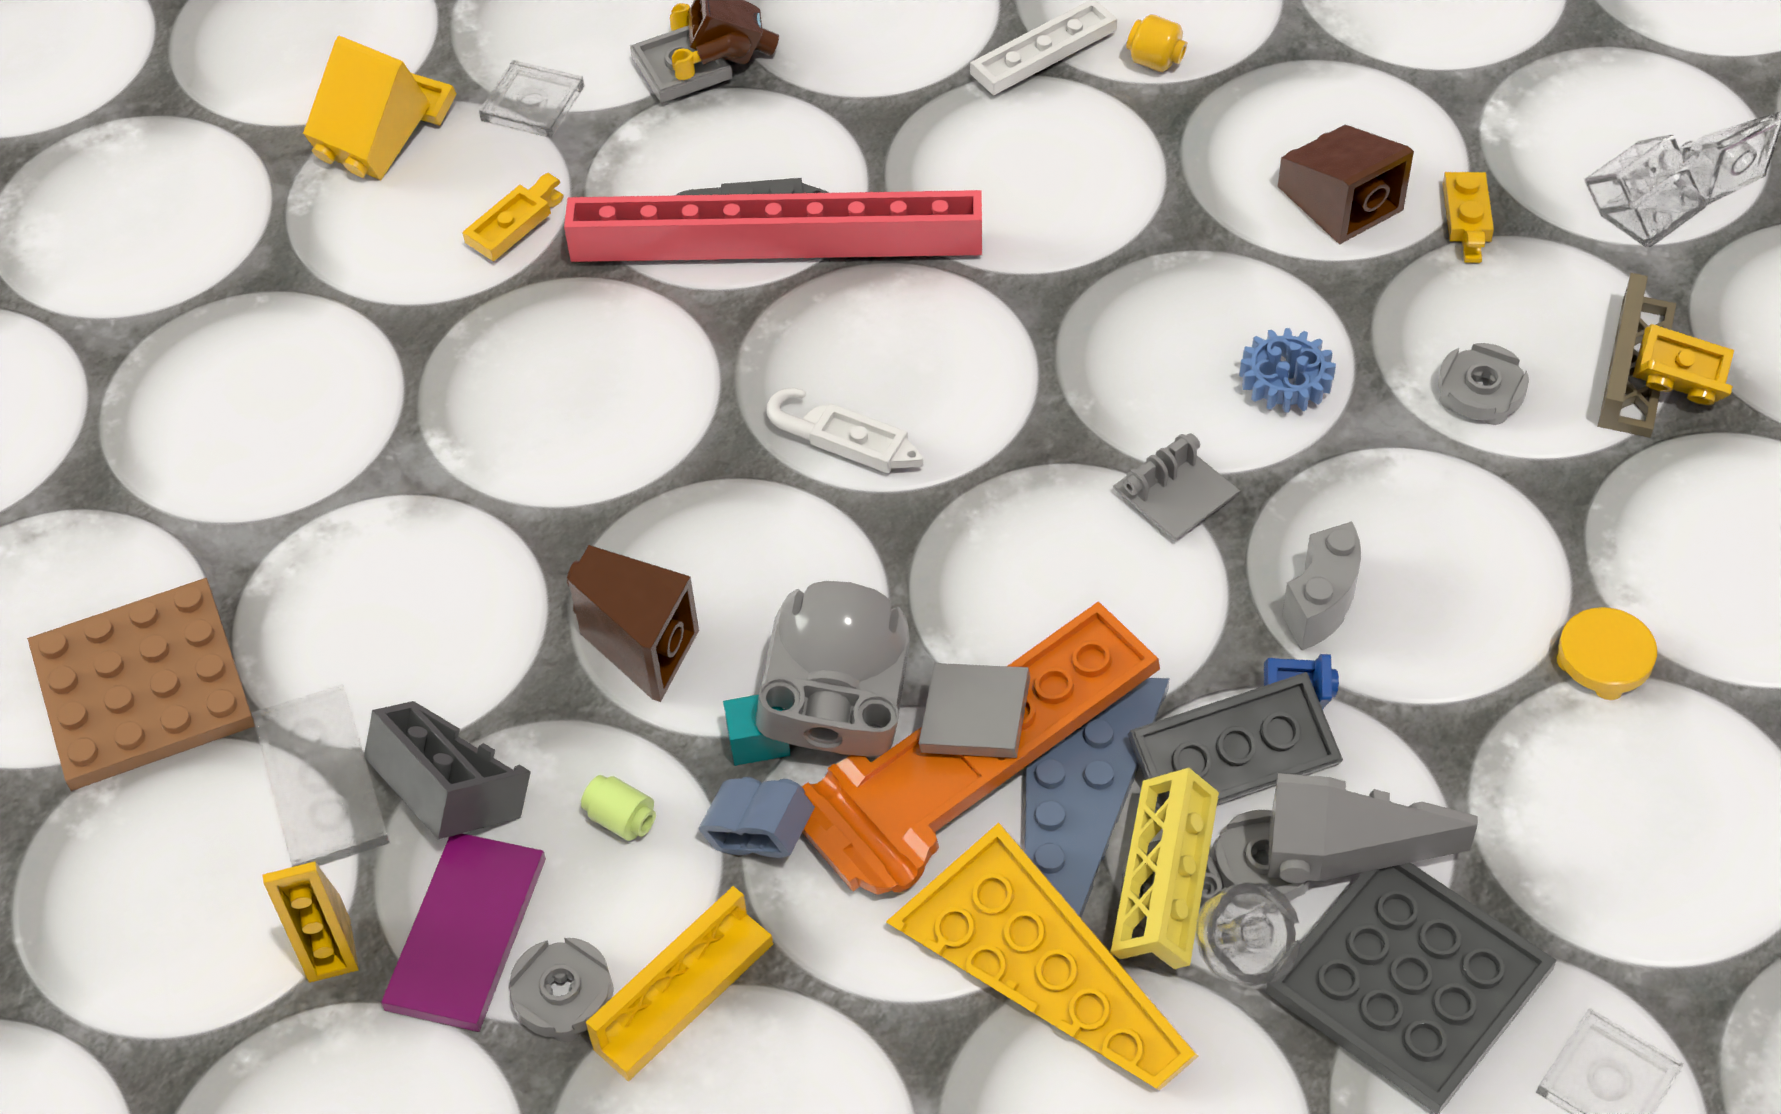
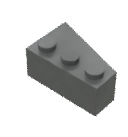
(440, 774)

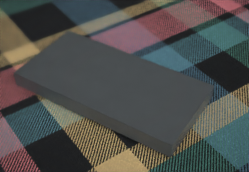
(1242, 740)

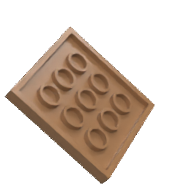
(139, 683)

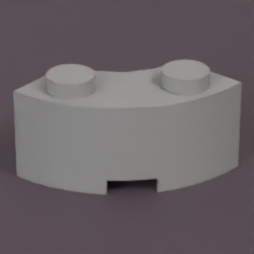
(1324, 592)

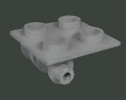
(1176, 487)

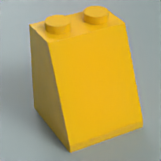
(363, 109)

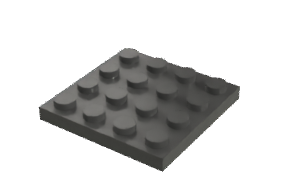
(1412, 980)

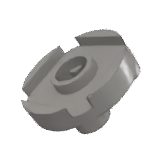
(1480, 402)
(1239, 848)
(564, 1014)

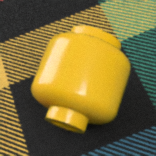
(1156, 43)

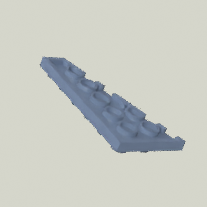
(1081, 790)

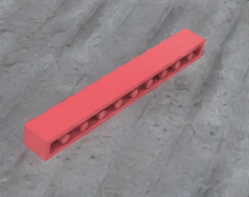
(774, 226)

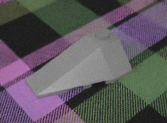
(1332, 833)

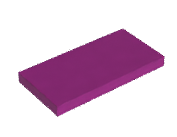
(464, 931)

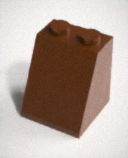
(1347, 180)
(634, 615)

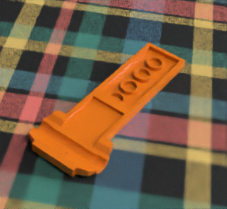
(882, 815)

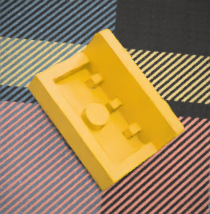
(1684, 364)

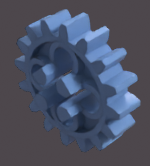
(1269, 375)

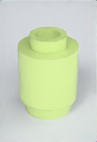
(618, 807)

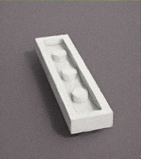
(1043, 46)

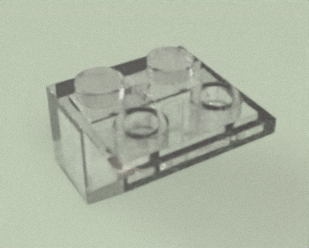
(1646, 190)

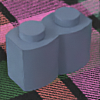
(757, 817)

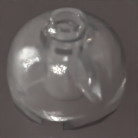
(1248, 934)

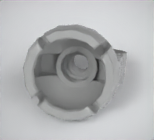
(835, 668)

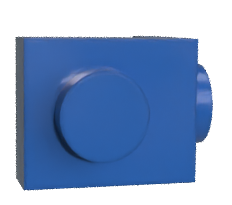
(1322, 676)

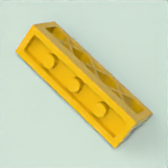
(677, 985)

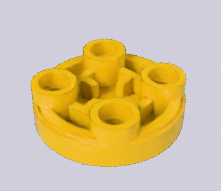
(1607, 651)

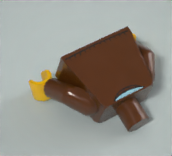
(719, 31)

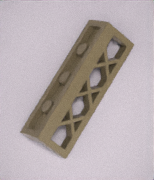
(1622, 356)

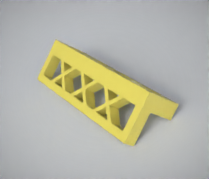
(1178, 865)

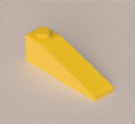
(313, 920)

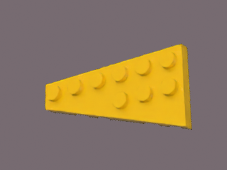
(1022, 937)

